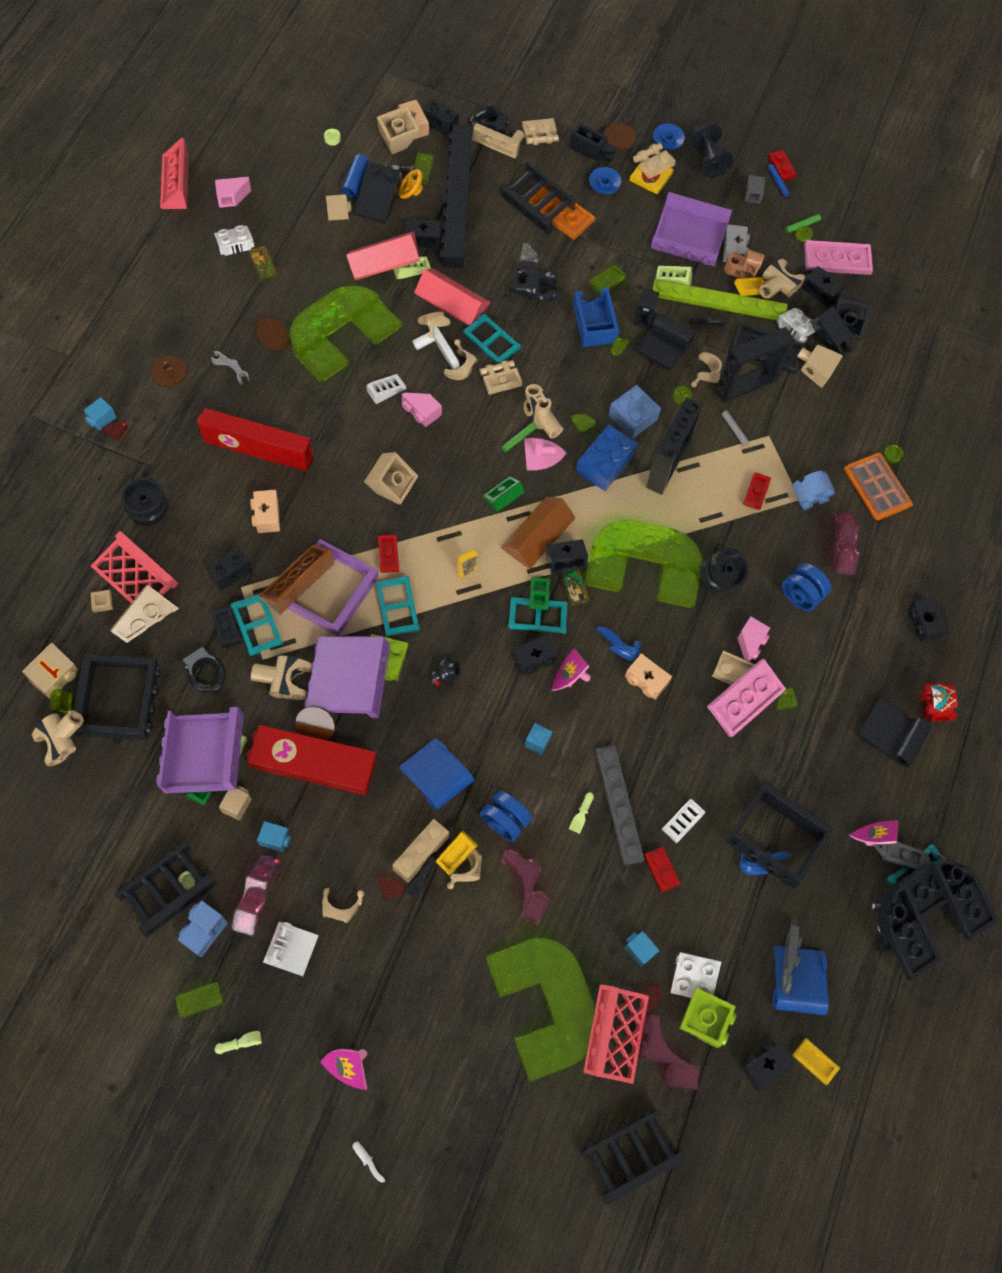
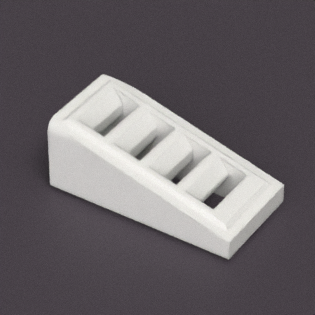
(384, 394)
(696, 809)

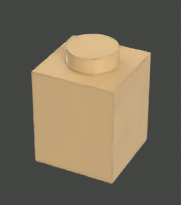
(338, 207)
(235, 802)

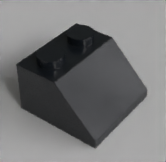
(854, 314)

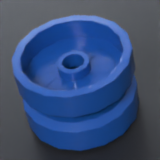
(806, 587)
(506, 816)

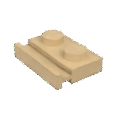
(731, 668)

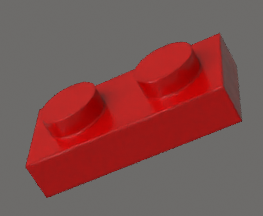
(782, 165)
(757, 491)
(388, 553)
(662, 869)

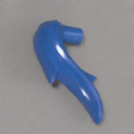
(627, 652)
(752, 868)

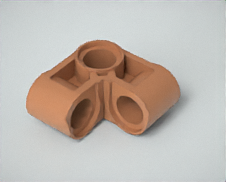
(742, 266)

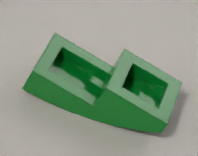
(539, 593)

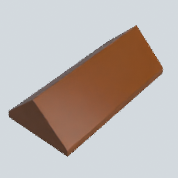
(538, 530)
(297, 578)

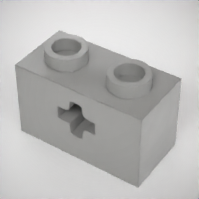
(735, 241)

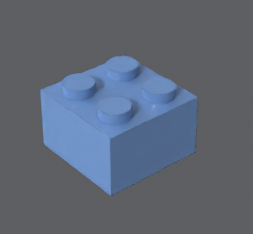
(634, 411)

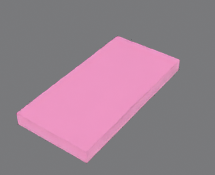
(838, 257)
(746, 698)

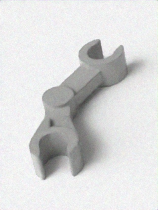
(223, 360)

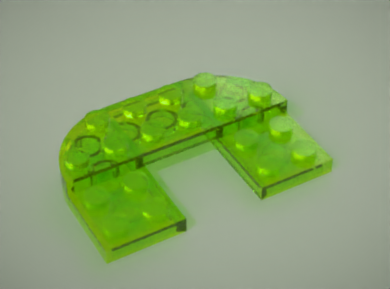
(330, 313)
(651, 543)
(566, 995)

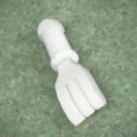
(366, 1159)

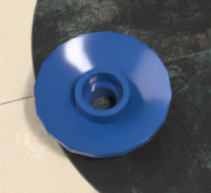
(669, 136)
(605, 180)

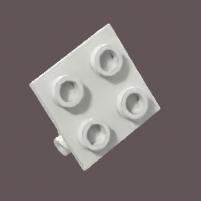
(232, 237)
(797, 321)
(290, 948)
(694, 973)

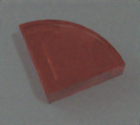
(115, 429)
(390, 887)
(654, 996)

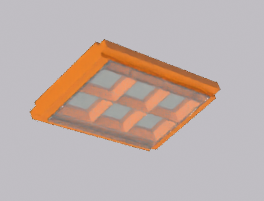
(878, 486)

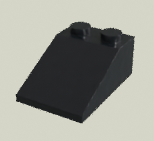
(378, 192)

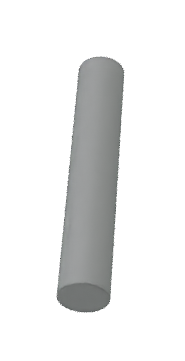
(733, 425)

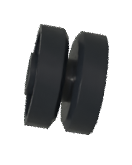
(144, 501)
(724, 570)

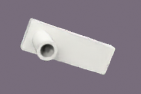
(442, 344)

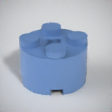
(813, 489)

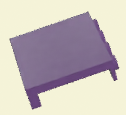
(691, 229)
(349, 674)
(200, 752)

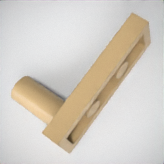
(498, 141)

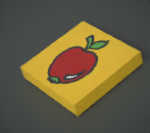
(653, 184)

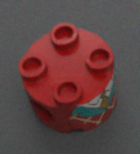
(939, 702)

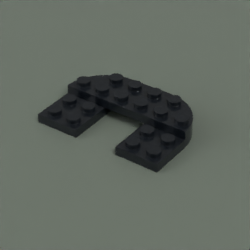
(921, 894)

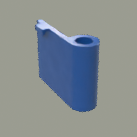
(354, 178)
(437, 773)
(808, 986)

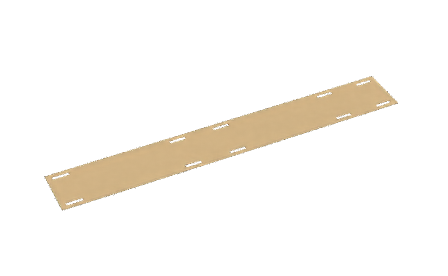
(432, 565)

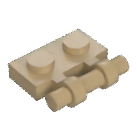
(540, 131)
(656, 164)
(503, 380)

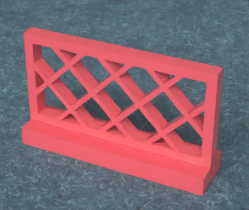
(141, 558)
(603, 1031)

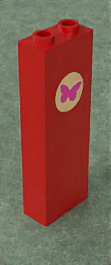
(255, 439)
(311, 759)

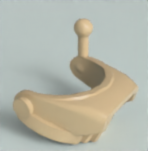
(434, 319)
(714, 365)
(463, 371)
(473, 875)
(338, 914)

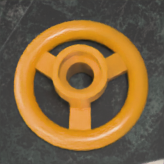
(413, 186)

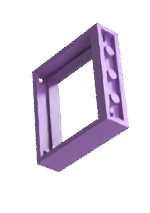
(371, 576)

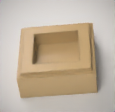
(101, 601)

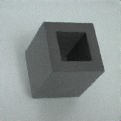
(754, 189)

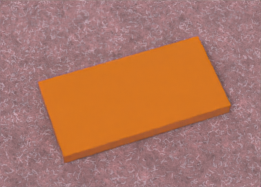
(568, 221)

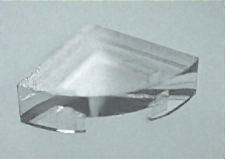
(528, 253)

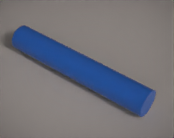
(778, 180)

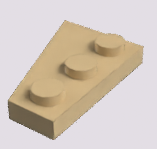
(142, 613)

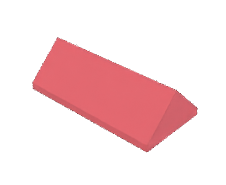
(175, 177)
(383, 256)
(450, 296)

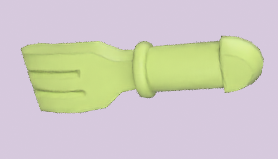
(579, 819)
(246, 1040)

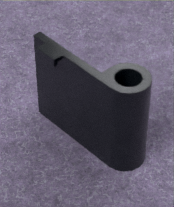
(665, 341)
(894, 732)

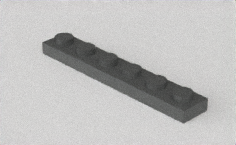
(619, 805)

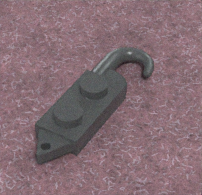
(904, 855)
(791, 957)

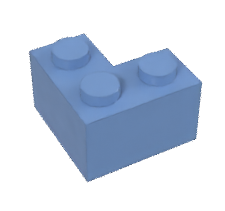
(203, 929)

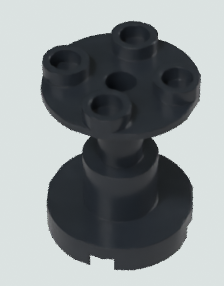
(716, 159)

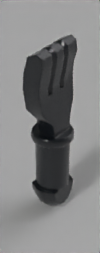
(404, 169)
(700, 319)
(418, 883)

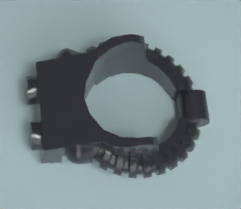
(499, 119)
(199, 658)

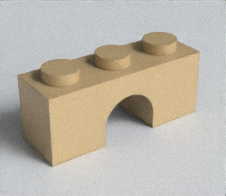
(421, 848)

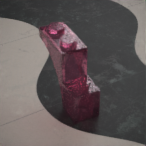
(846, 540)
(528, 872)
(256, 889)
(679, 1073)

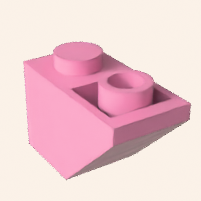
(232, 191)
(422, 406)
(751, 637)

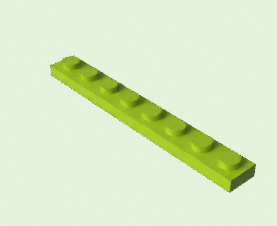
(719, 300)

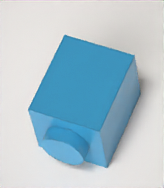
(99, 414)
(538, 739)
(274, 837)
(641, 948)

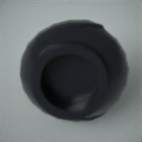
(446, 671)

